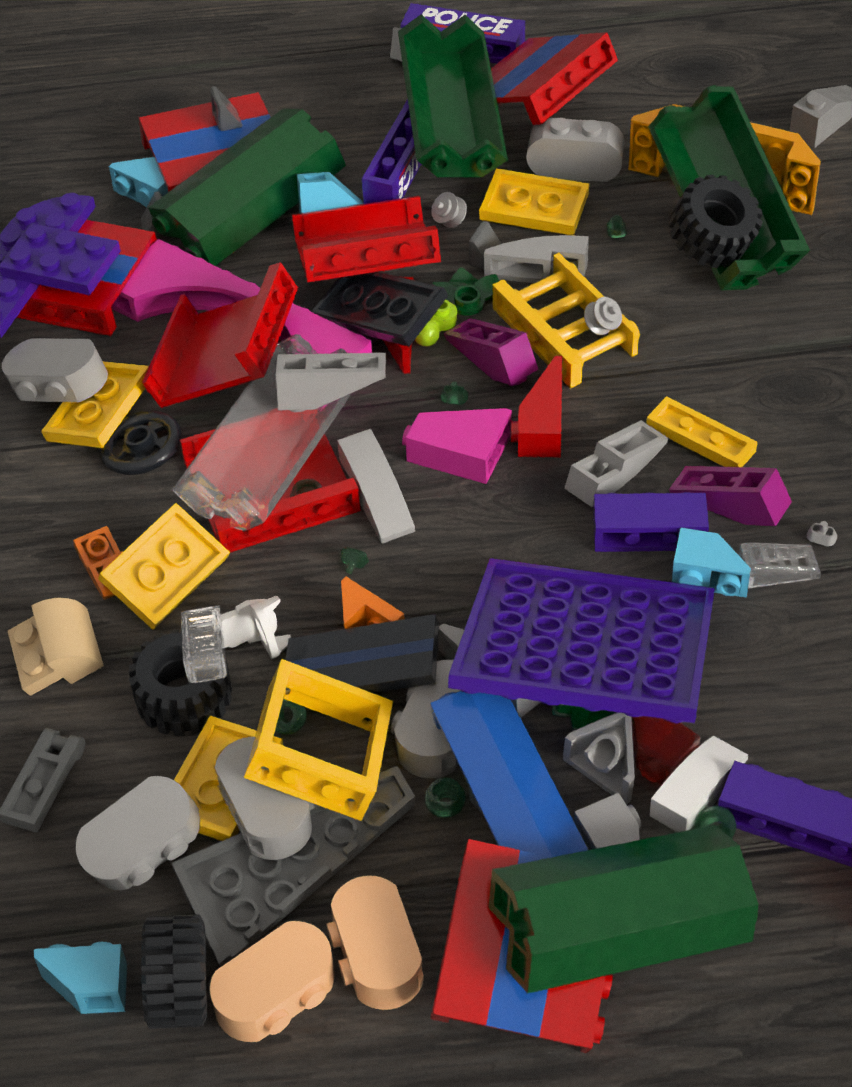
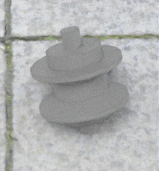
(449, 210)
(603, 315)

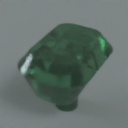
(616, 227)
(454, 394)
(353, 558)

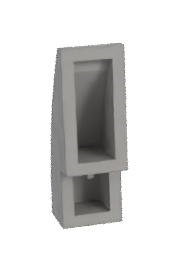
(532, 258)
(614, 461)
(376, 484)

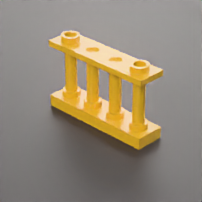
(548, 341)

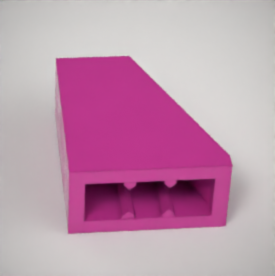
(459, 441)

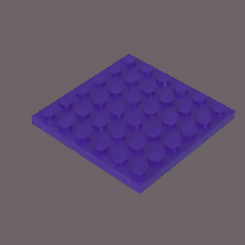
(586, 640)

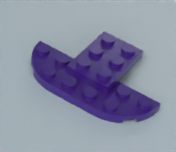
(47, 250)

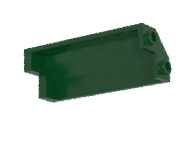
(451, 98)
(718, 141)
(245, 186)
(623, 907)

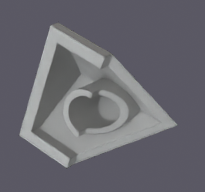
(604, 753)

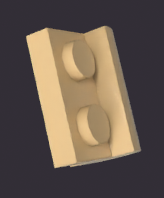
(54, 644)

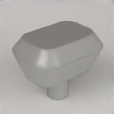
(822, 534)

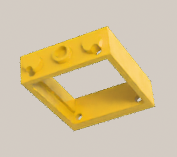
(306, 775)

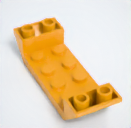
(787, 153)

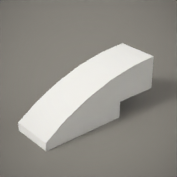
(695, 784)

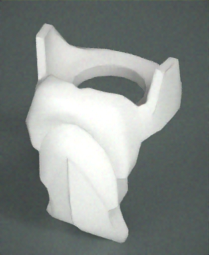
(254, 622)

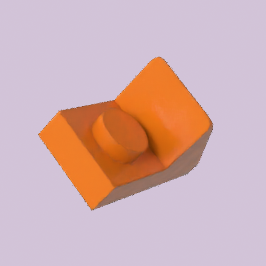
(364, 607)

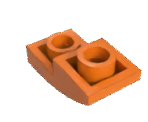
(96, 553)

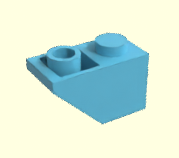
(137, 179)
(323, 192)
(709, 561)
(86, 976)

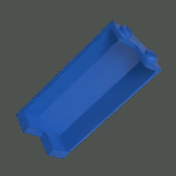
(506, 774)

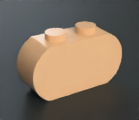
(375, 943)
(273, 981)

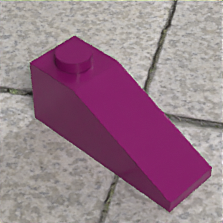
(495, 349)
(738, 493)

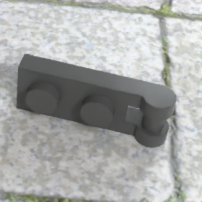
(41, 780)

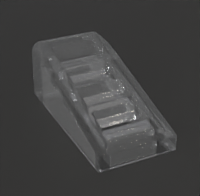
(768, 574)
(203, 646)

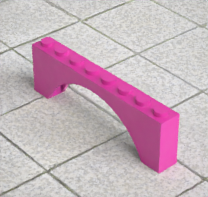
(170, 272)

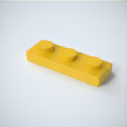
(701, 434)

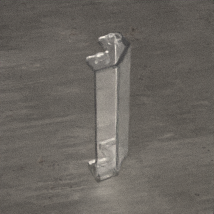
(255, 450)

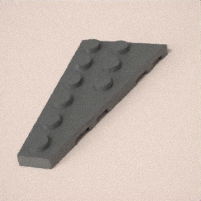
(249, 895)

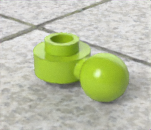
(442, 320)

